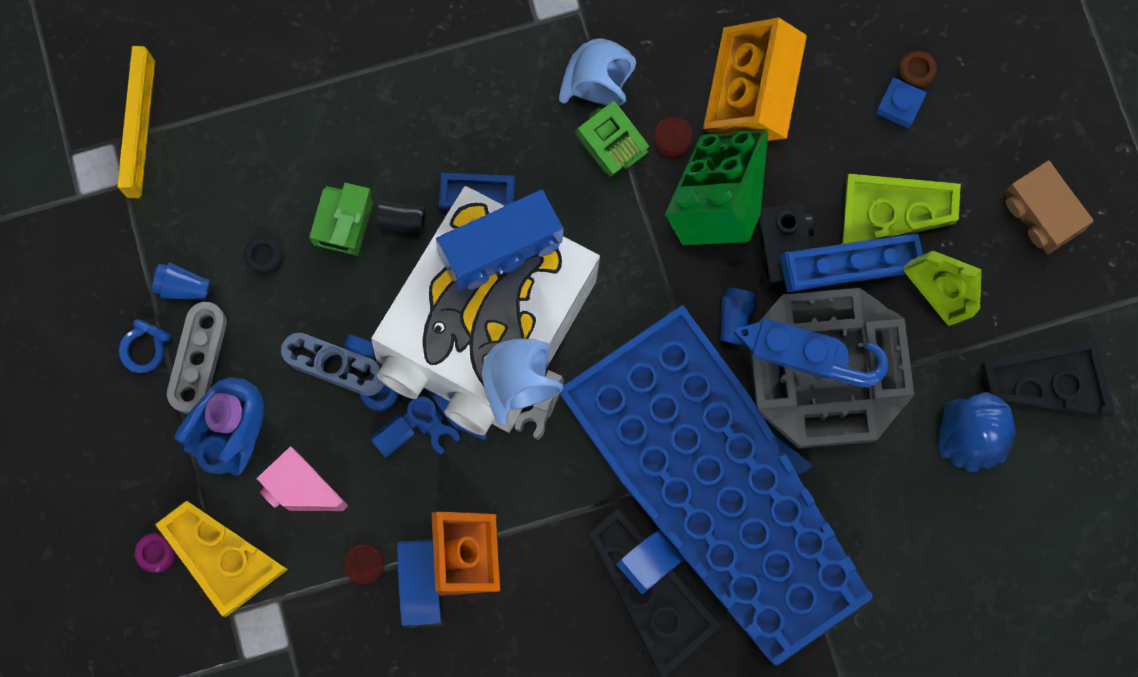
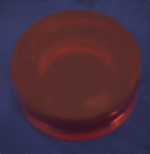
(673, 136)
(364, 564)

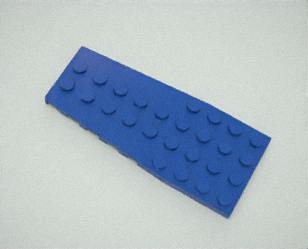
(717, 484)

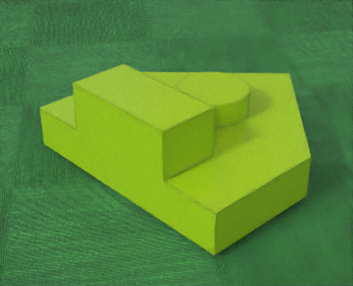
(947, 285)

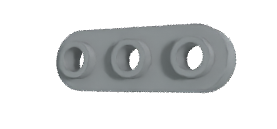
(193, 342)

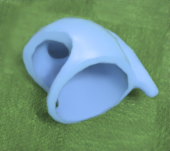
(598, 72)
(516, 376)

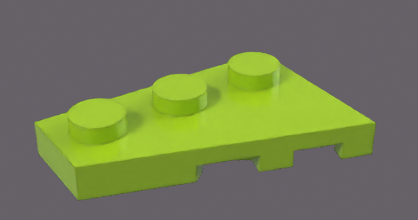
(896, 207)

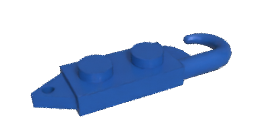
(809, 352)

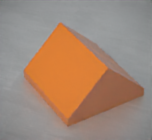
(465, 553)

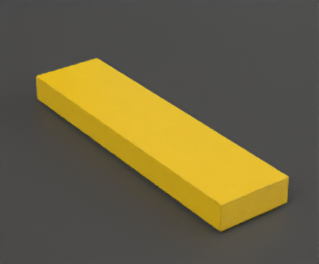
(136, 122)

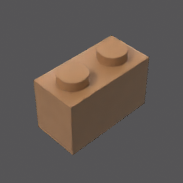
(1047, 208)

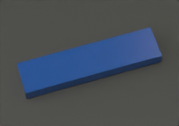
(849, 262)

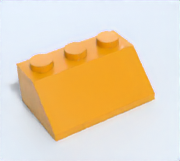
(755, 78)

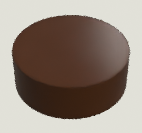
(917, 69)

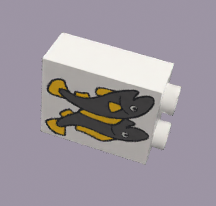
(443, 334)

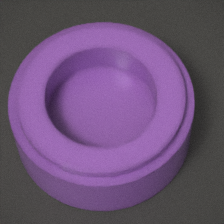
(223, 413)

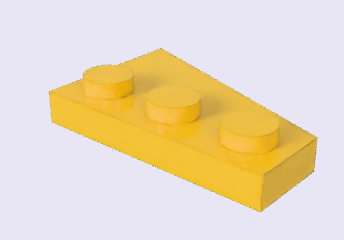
(218, 558)

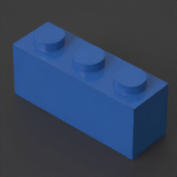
(500, 241)

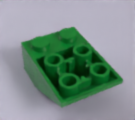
(720, 189)

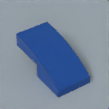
(650, 561)
(417, 583)

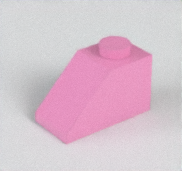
(298, 486)

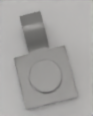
(540, 411)

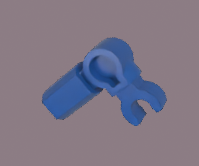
(420, 414)

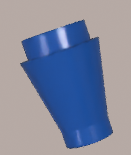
(178, 283)
(736, 311)

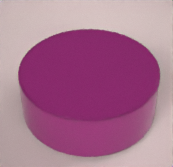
(154, 553)

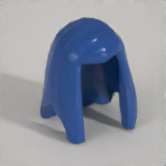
(976, 432)
(242, 439)

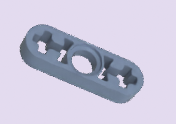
(323, 351)

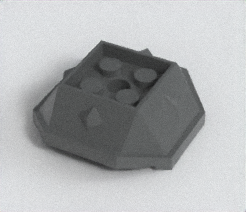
(828, 411)

